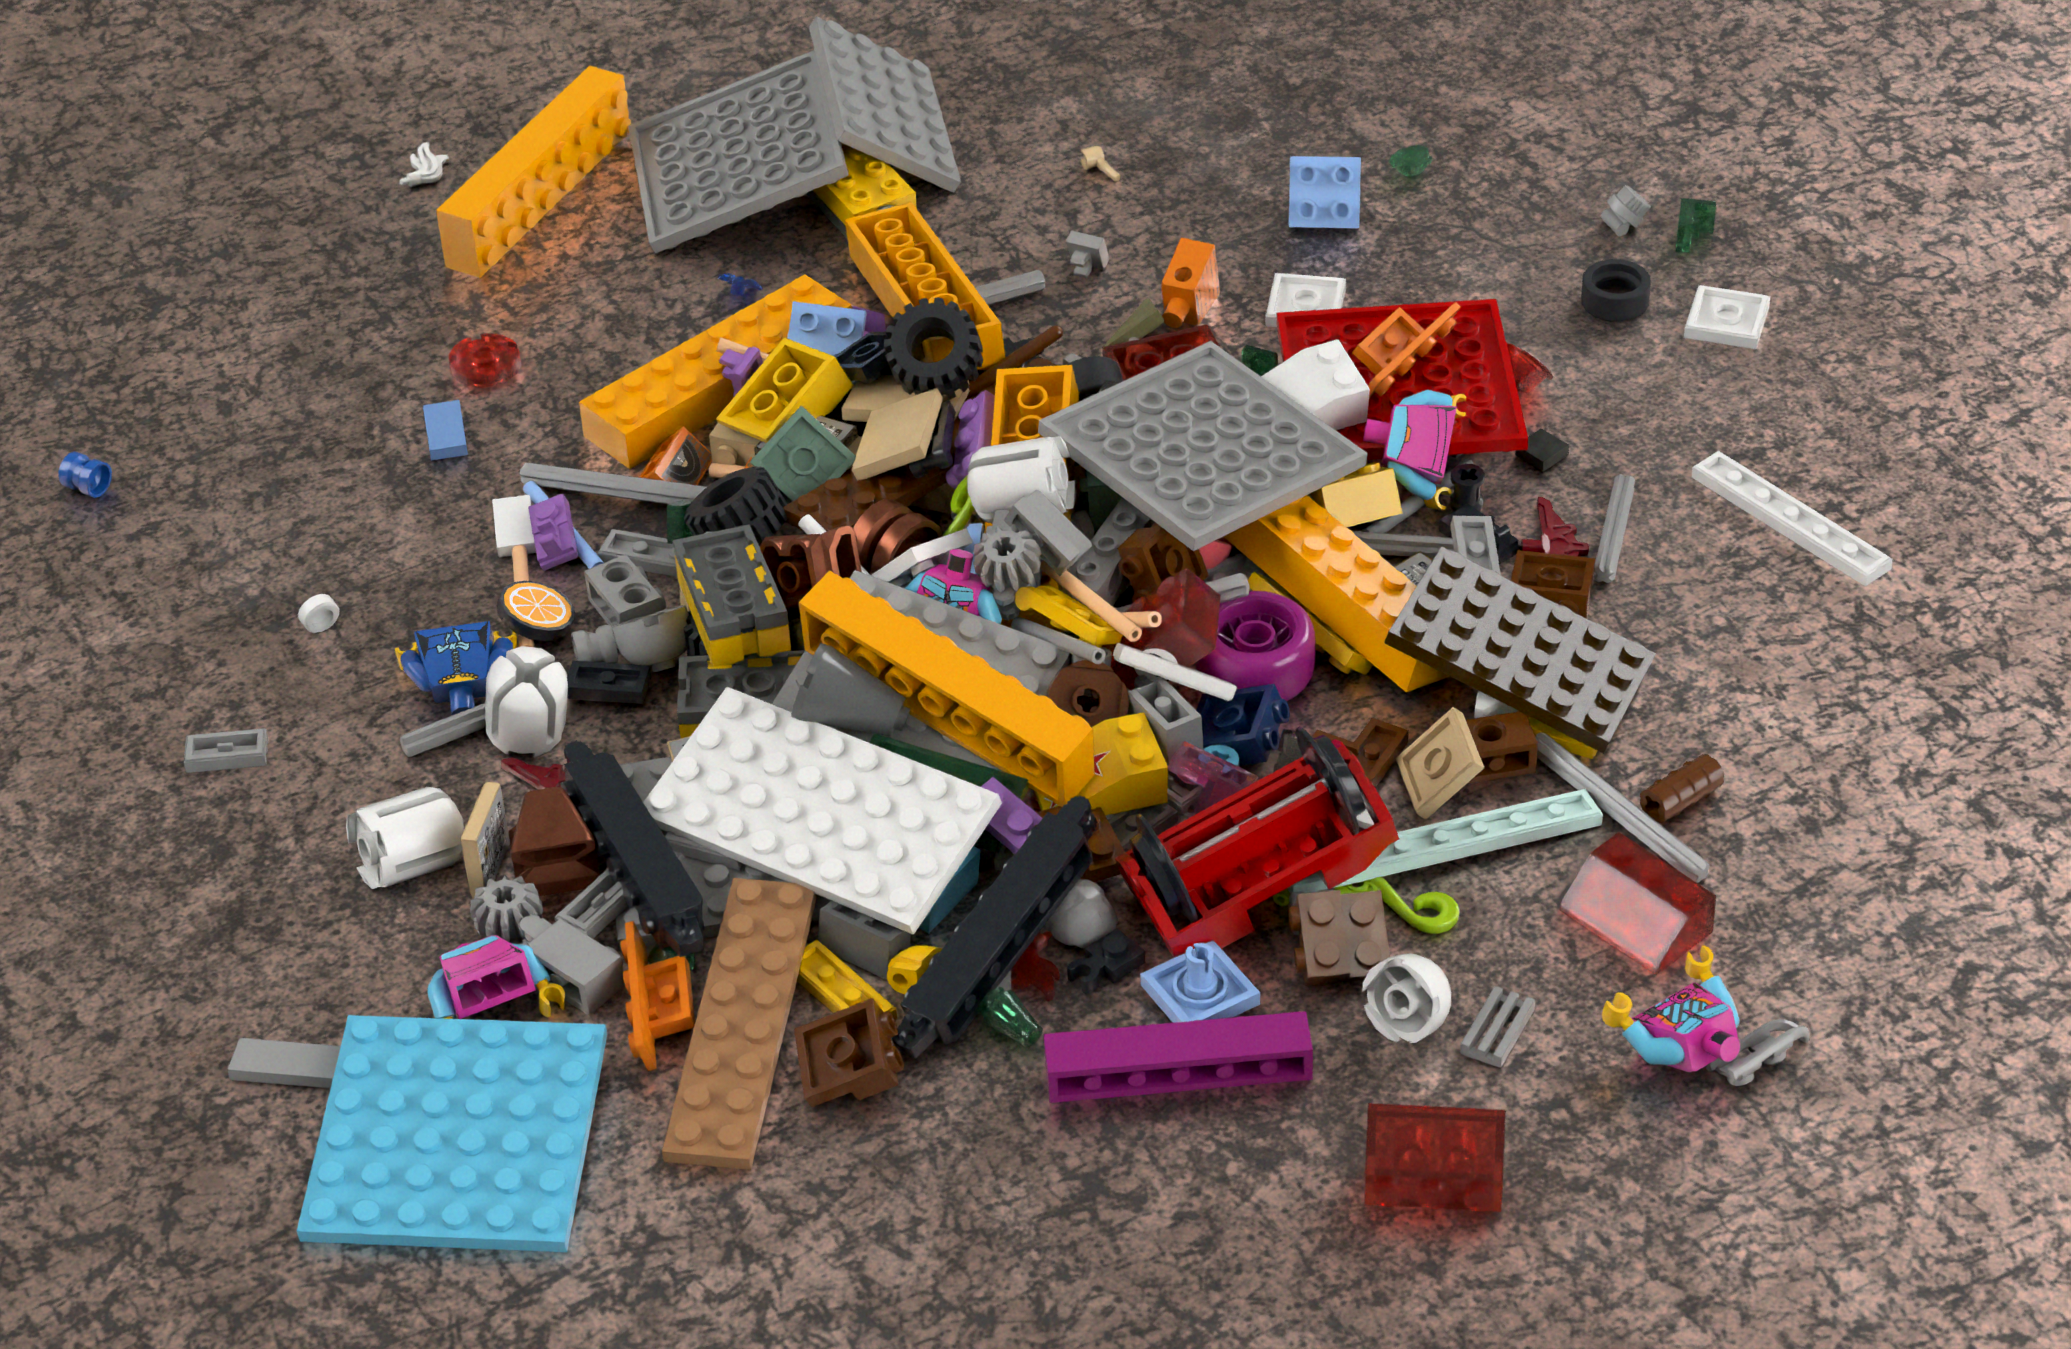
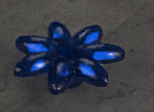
(739, 283)

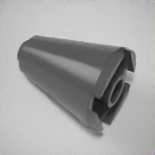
(848, 696)

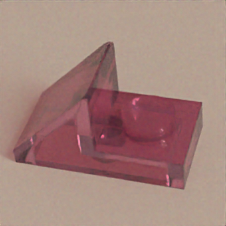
(1209, 771)

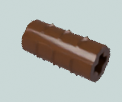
(1682, 788)

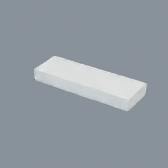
(1174, 672)

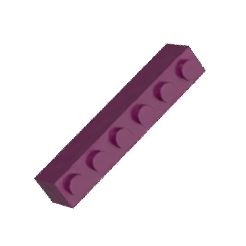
(1178, 1056)

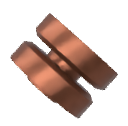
(889, 531)

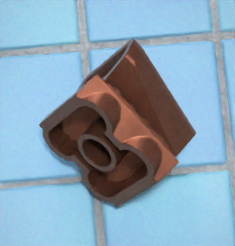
(802, 560)
(552, 844)

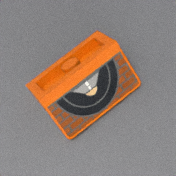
(679, 459)

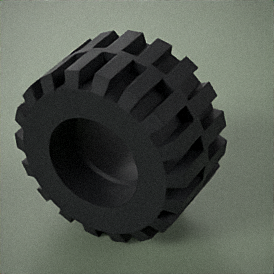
(926, 322)
(737, 501)

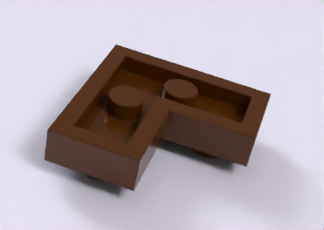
(1375, 747)

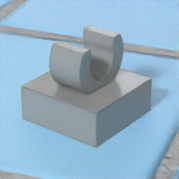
(1086, 252)

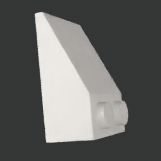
(1324, 384)

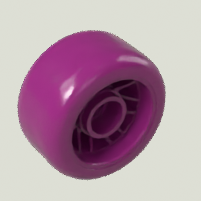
(1263, 643)

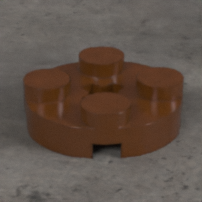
(1097, 678)

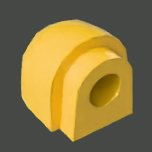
(909, 966)

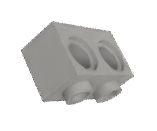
(622, 591)

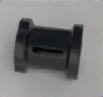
(1467, 485)

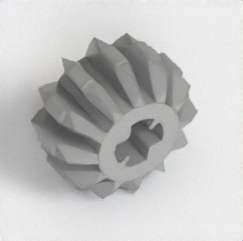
(1007, 558)
(502, 905)

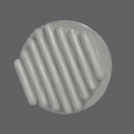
(1625, 210)

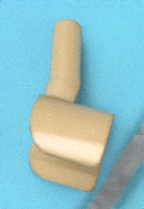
(1095, 158)

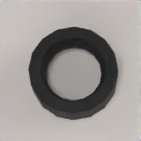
(1613, 305)

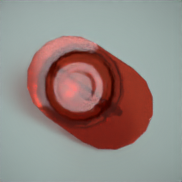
(1527, 369)

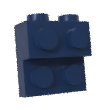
(1246, 722)

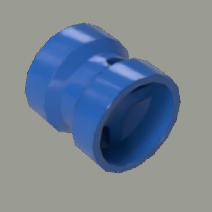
(82, 473)

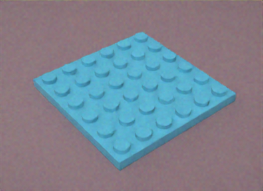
(454, 1134)

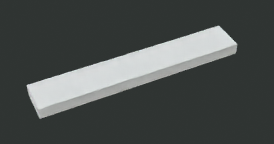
(1792, 518)

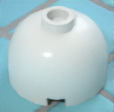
(1407, 997)

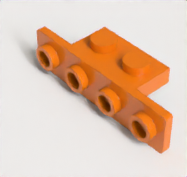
(1395, 344)
(659, 996)

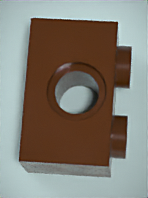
(1504, 746)

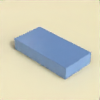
(445, 430)

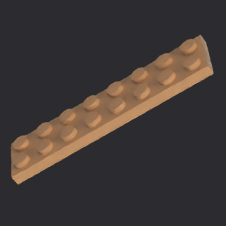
(740, 1025)

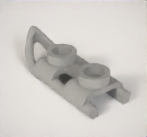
(1764, 1050)

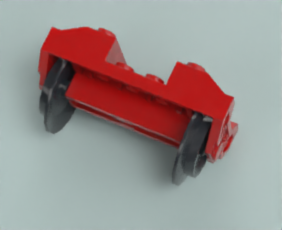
(1258, 845)

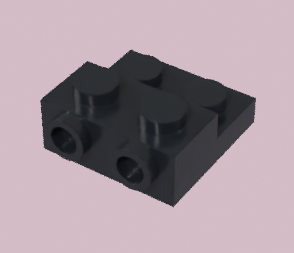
(867, 358)

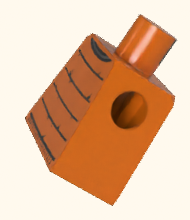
(1190, 283)

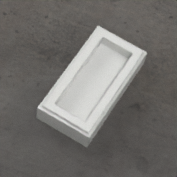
(513, 524)

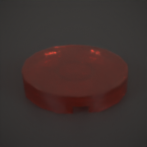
(484, 360)

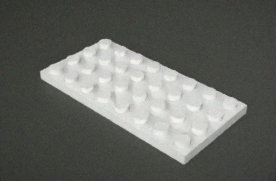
(821, 809)

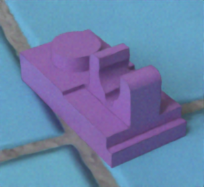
(740, 366)
(553, 531)

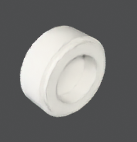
(318, 613)

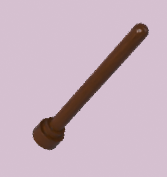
(1016, 358)

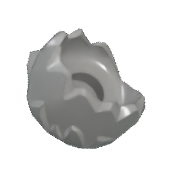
(1082, 916)

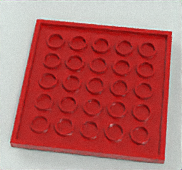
(1466, 361)

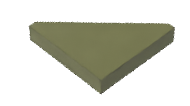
(1139, 324)

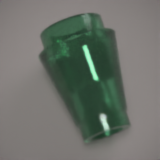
(1009, 1016)

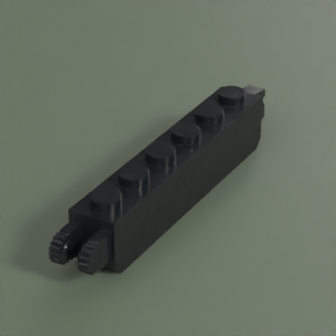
(635, 849)
(998, 929)

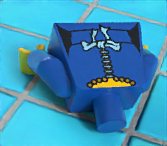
(454, 661)

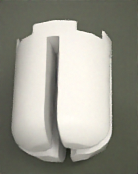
(1016, 469)
(526, 701)
(406, 836)

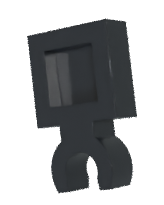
(1109, 958)

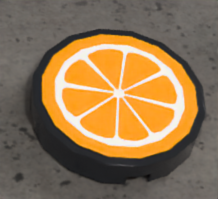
(535, 610)

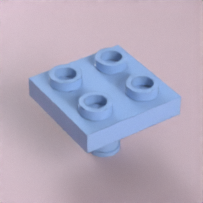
(1324, 192)
(826, 327)
(1200, 985)

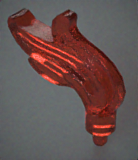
(1036, 970)

